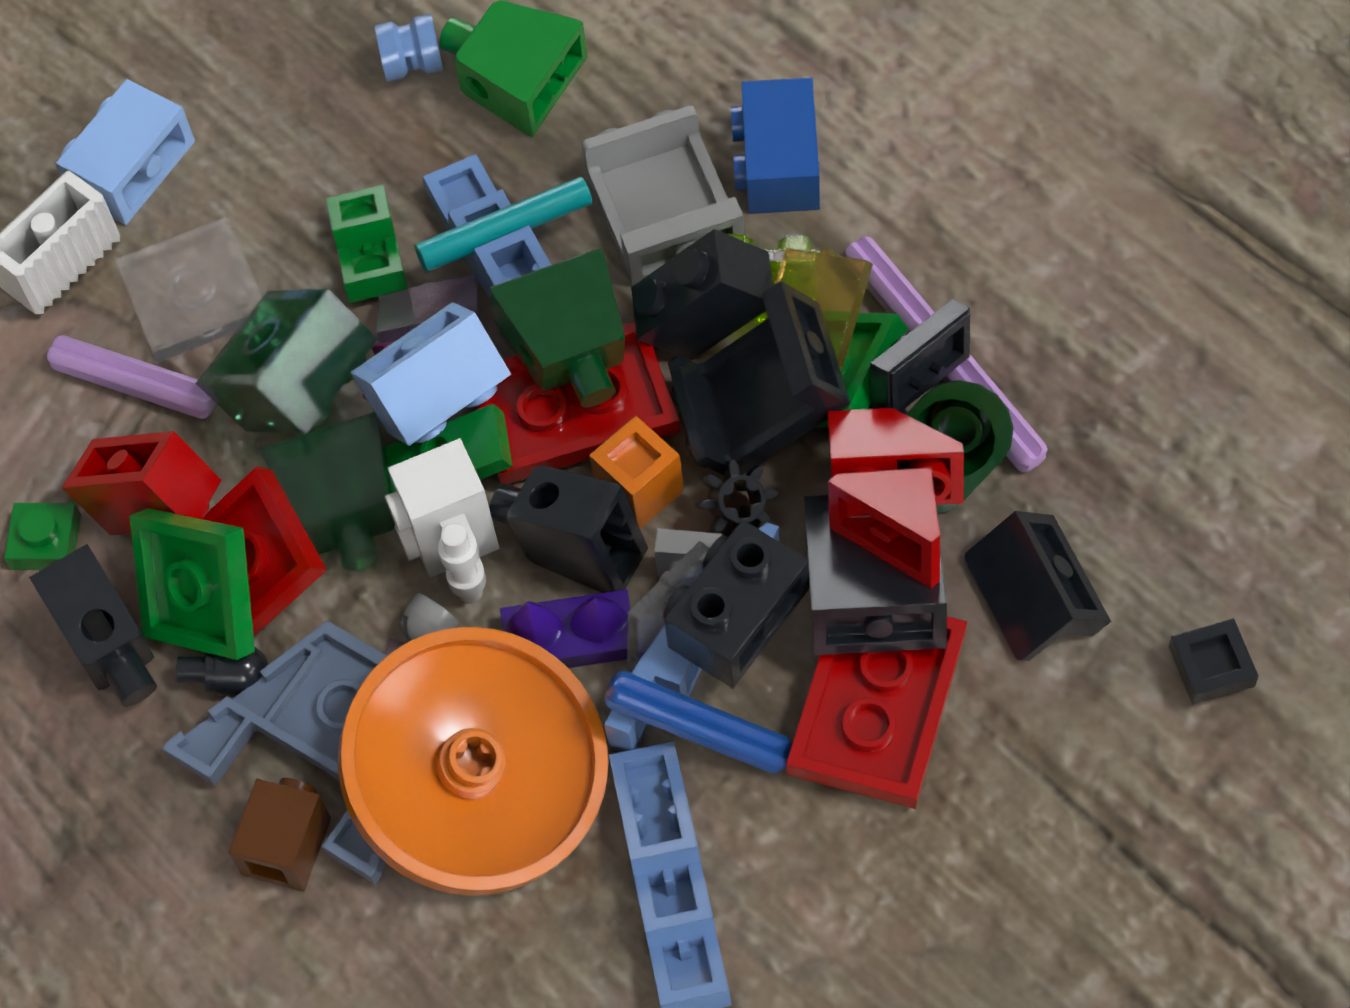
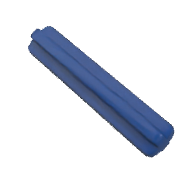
(697, 722)

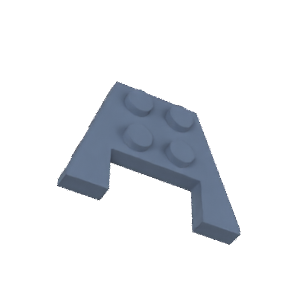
(303, 709)

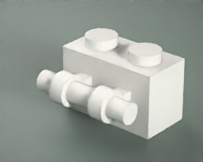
(444, 517)

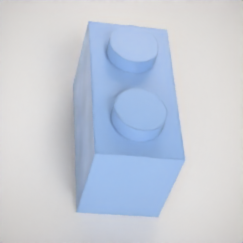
(129, 148)
(432, 374)

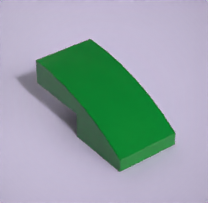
(366, 243)

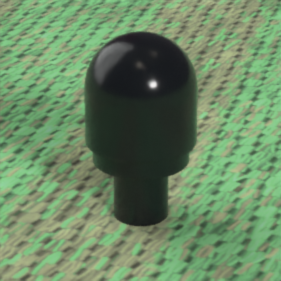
(222, 674)

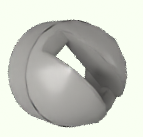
(425, 617)

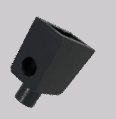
(573, 526)
(97, 625)

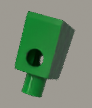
(516, 60)

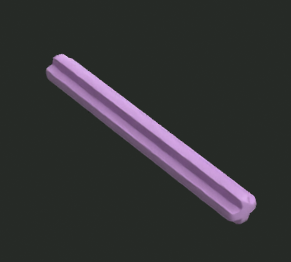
(900, 297)

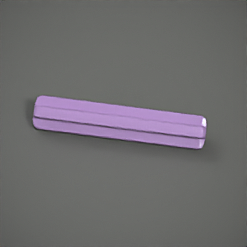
(129, 376)

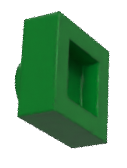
(41, 534)

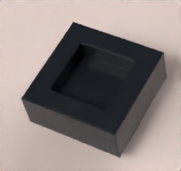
(1213, 661)

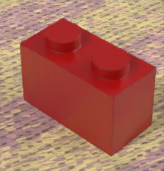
(140, 473)

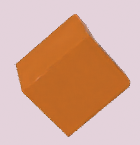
(642, 466)

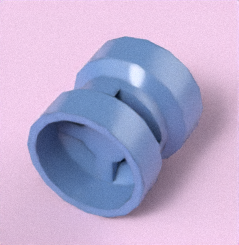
(408, 47)

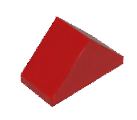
(890, 517)

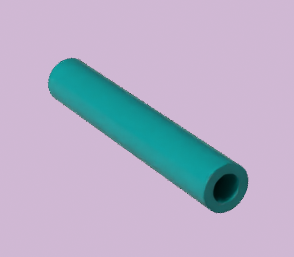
(531, 211)

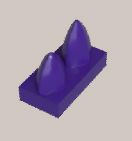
(575, 628)

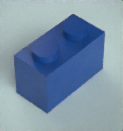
(780, 146)

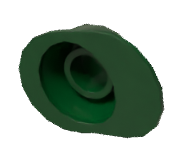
(973, 418)

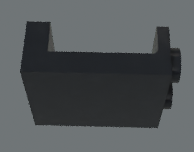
(761, 386)
(863, 600)

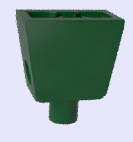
(564, 325)

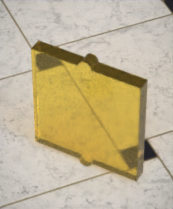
(834, 283)

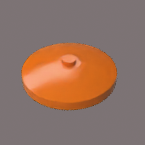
(472, 761)

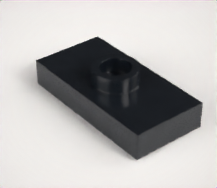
(921, 358)

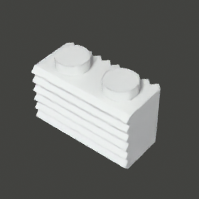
(54, 242)

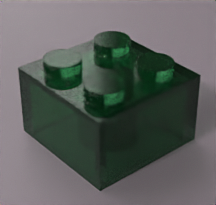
(287, 361)

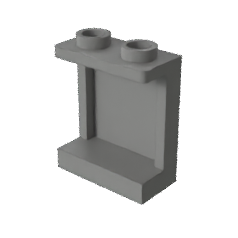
(657, 189)

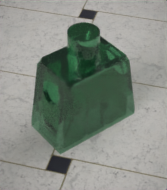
(338, 487)

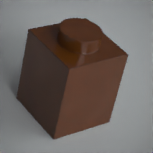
(280, 833)

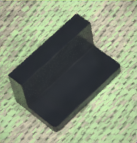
(1034, 583)

